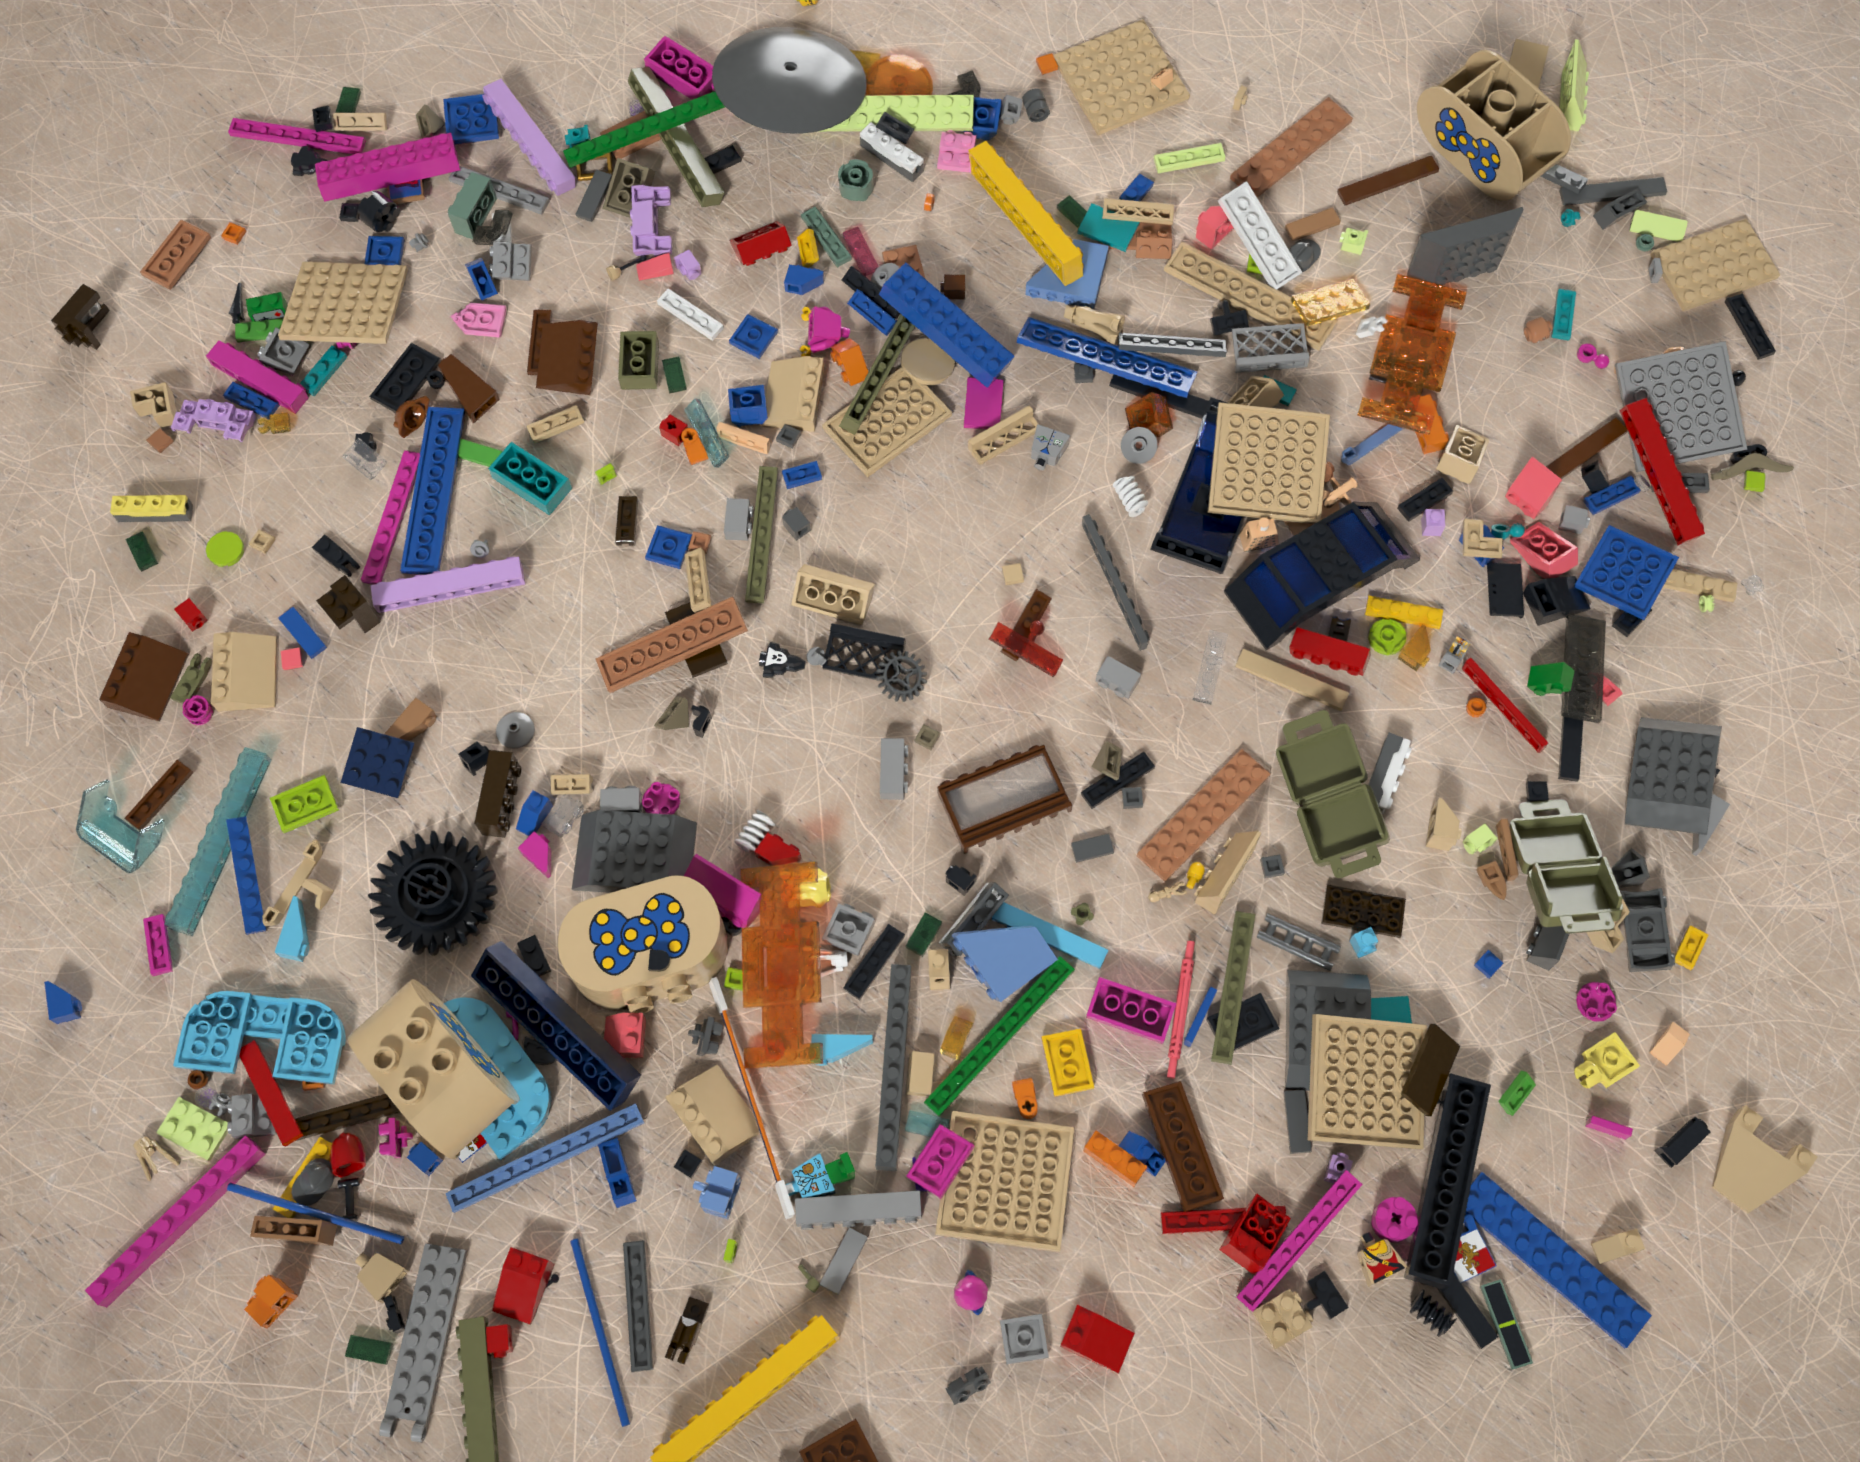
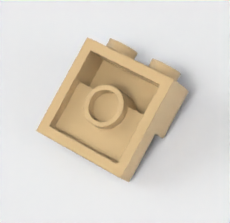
(1283, 1318)

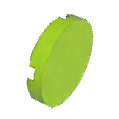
(225, 549)
(1387, 636)

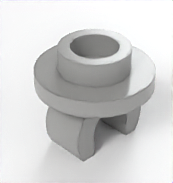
(419, 242)
(479, 548)
(816, 656)
(220, 1100)

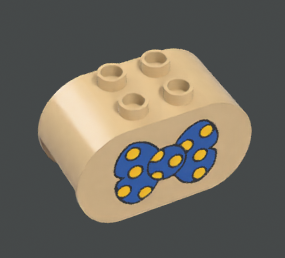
(1494, 125)
(610, 938)
(432, 1069)

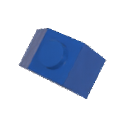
(481, 278)
(533, 813)
(61, 1004)

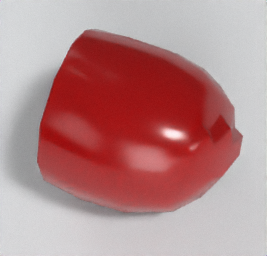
(345, 1150)

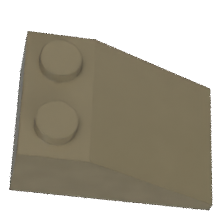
(620, 188)

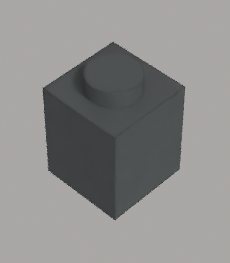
(796, 523)

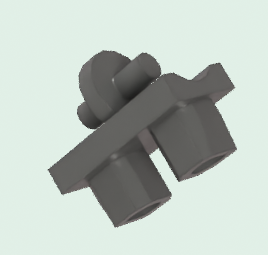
(705, 1045)

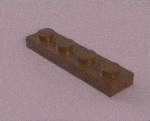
(539, 318)
(1033, 611)
(158, 795)

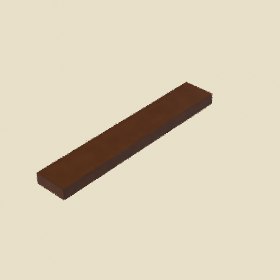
(1388, 180)
(1587, 448)

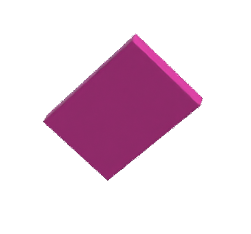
(983, 404)
(940, 1161)

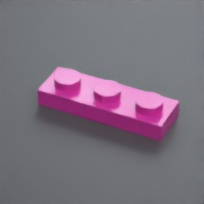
(157, 945)

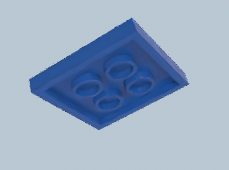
(470, 119)

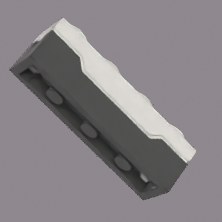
(891, 152)
(1388, 768)
(976, 914)

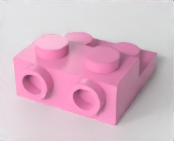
(954, 151)

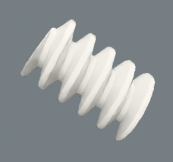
(1130, 495)
(754, 831)

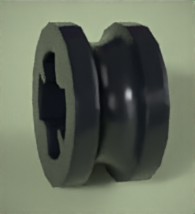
(436, 385)

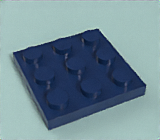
(377, 762)

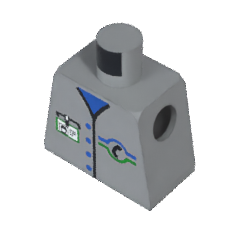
(1048, 446)

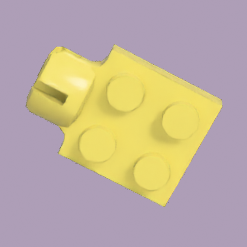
(1606, 1062)

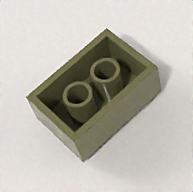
(638, 360)

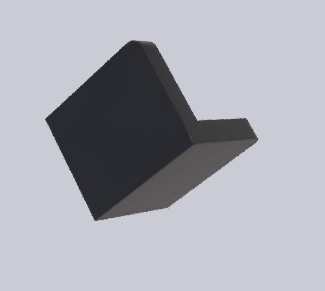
(1595, 477)

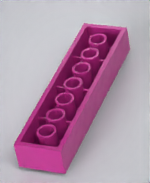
(387, 166)

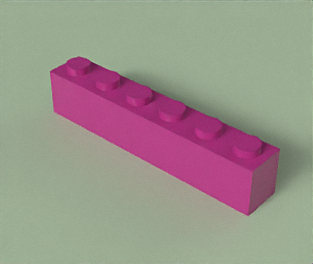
(257, 376)

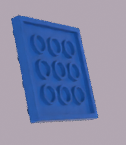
(1626, 572)

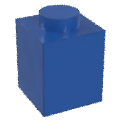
(424, 1158)

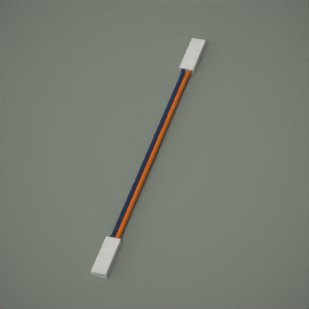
(780, 1184)

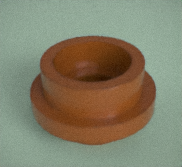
(194, 1075)

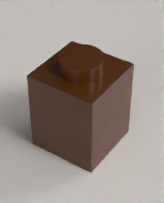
(953, 286)

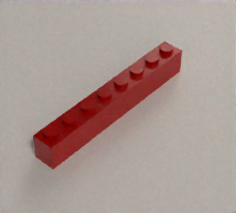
(1662, 471)

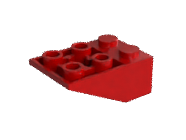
(1255, 1234)

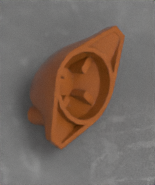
(411, 415)

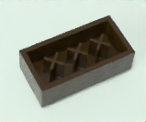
(497, 794)

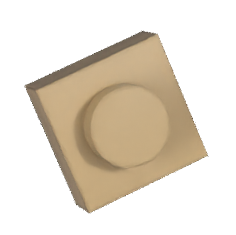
(1240, 98)

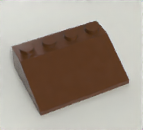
(567, 356)
(143, 677)

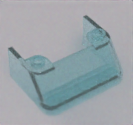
(111, 835)

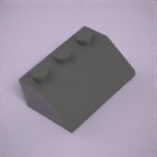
(1547, 946)

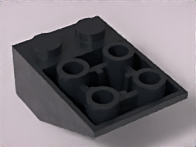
(1554, 599)

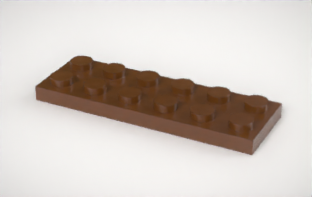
(1182, 1146)

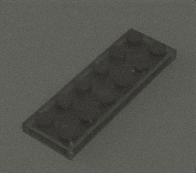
(1585, 655)

